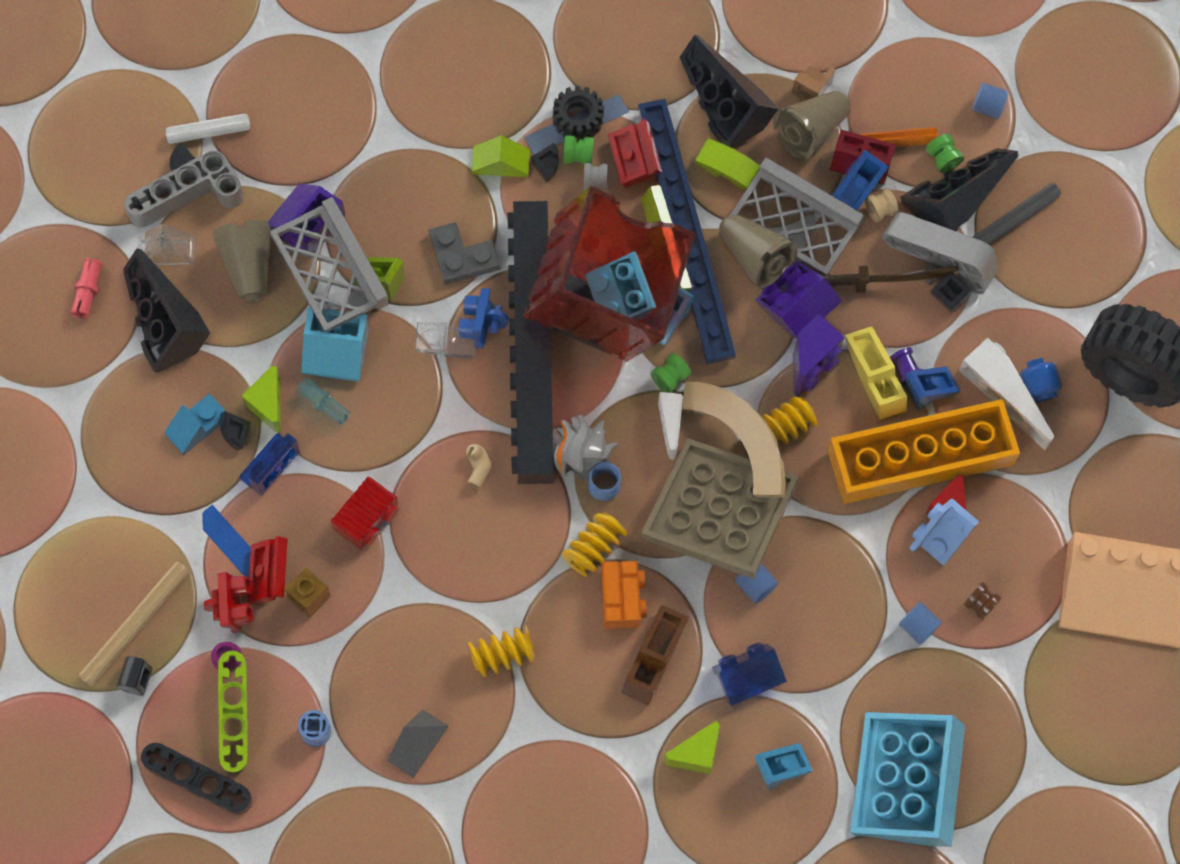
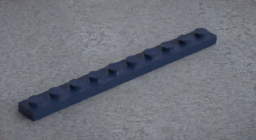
(706, 303)

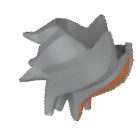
(581, 447)

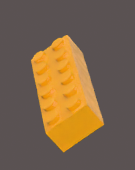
(923, 451)

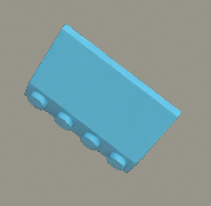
(908, 778)

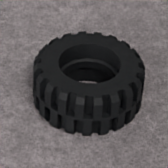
(1135, 354)

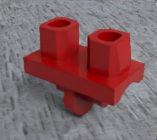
(226, 602)

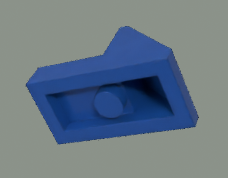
(860, 180)
(930, 385)

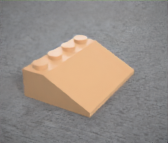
(1121, 590)

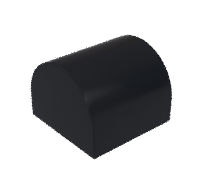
(951, 292)
(134, 676)

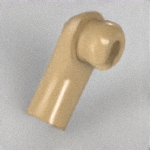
(481, 464)

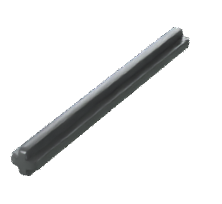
(1013, 218)

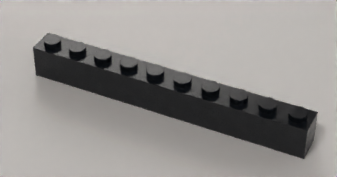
(531, 349)

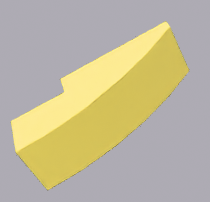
(876, 373)

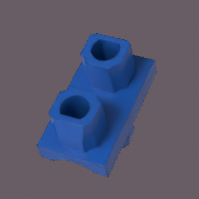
(485, 317)

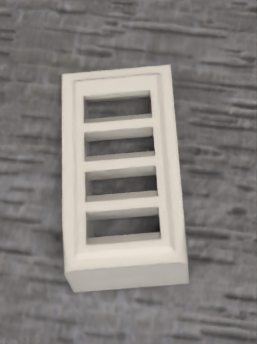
(670, 413)

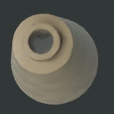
(810, 123)
(757, 249)
(246, 257)

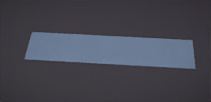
(613, 108)

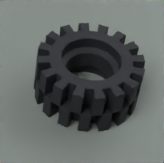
(578, 99)

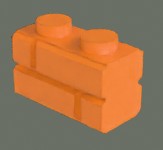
(622, 594)

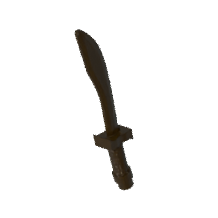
(863, 277)

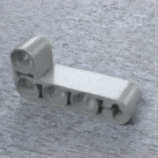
(183, 194)
(944, 248)

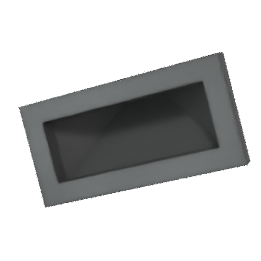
(416, 742)

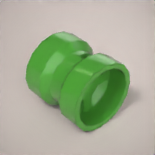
(578, 151)
(944, 152)
(670, 373)

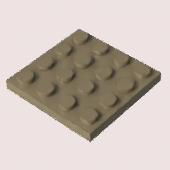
(712, 511)

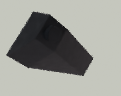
(730, 99)
(961, 191)
(168, 320)

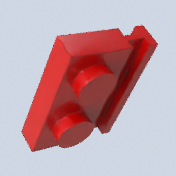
(634, 153)
(268, 570)

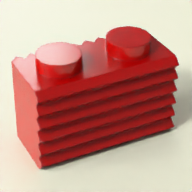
(365, 513)

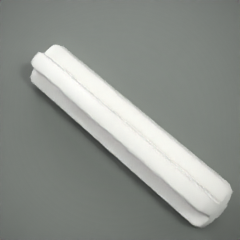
(207, 128)

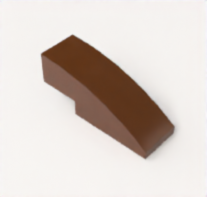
(654, 655)

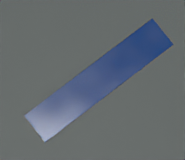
(227, 539)

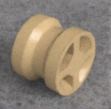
(881, 205)

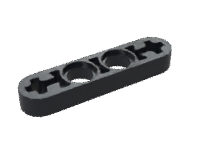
(194, 782)

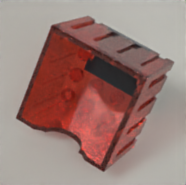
(588, 236)

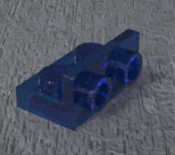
(270, 463)
(749, 672)

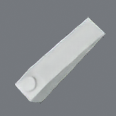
(998, 379)

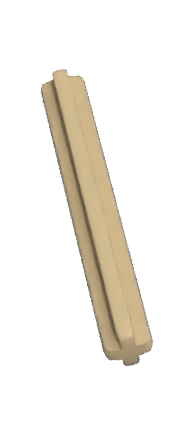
(133, 624)

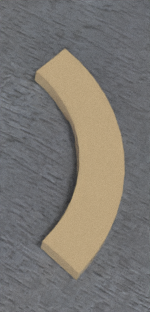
(749, 427)

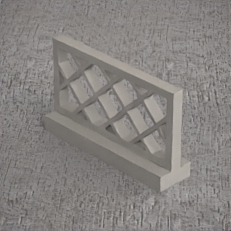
(814, 199)
(352, 254)

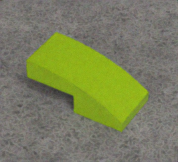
(727, 162)

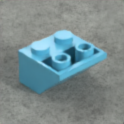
(622, 287)
(337, 352)

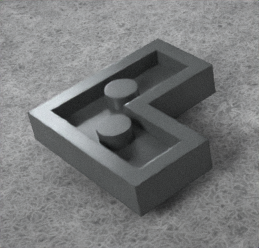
(459, 261)

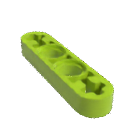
(236, 711)

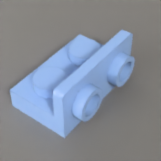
(945, 531)

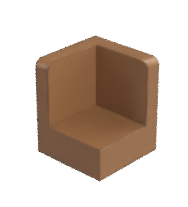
(812, 83)

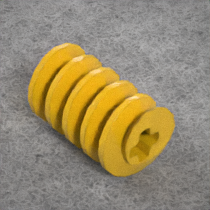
(789, 418)
(593, 542)
(502, 651)

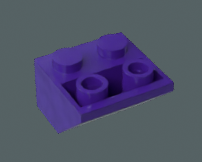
(299, 202)
(798, 298)
(814, 353)

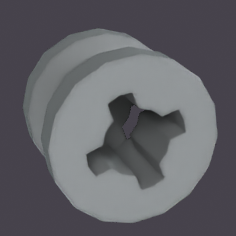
(595, 176)

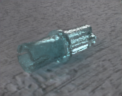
(322, 401)

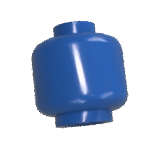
(1041, 379)

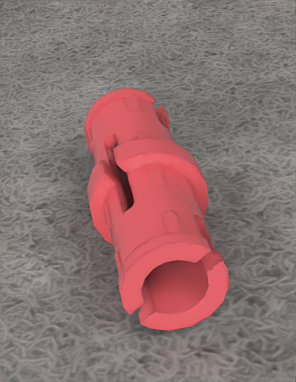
(86, 288)

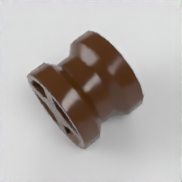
(982, 601)

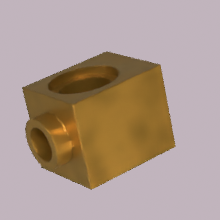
(307, 592)

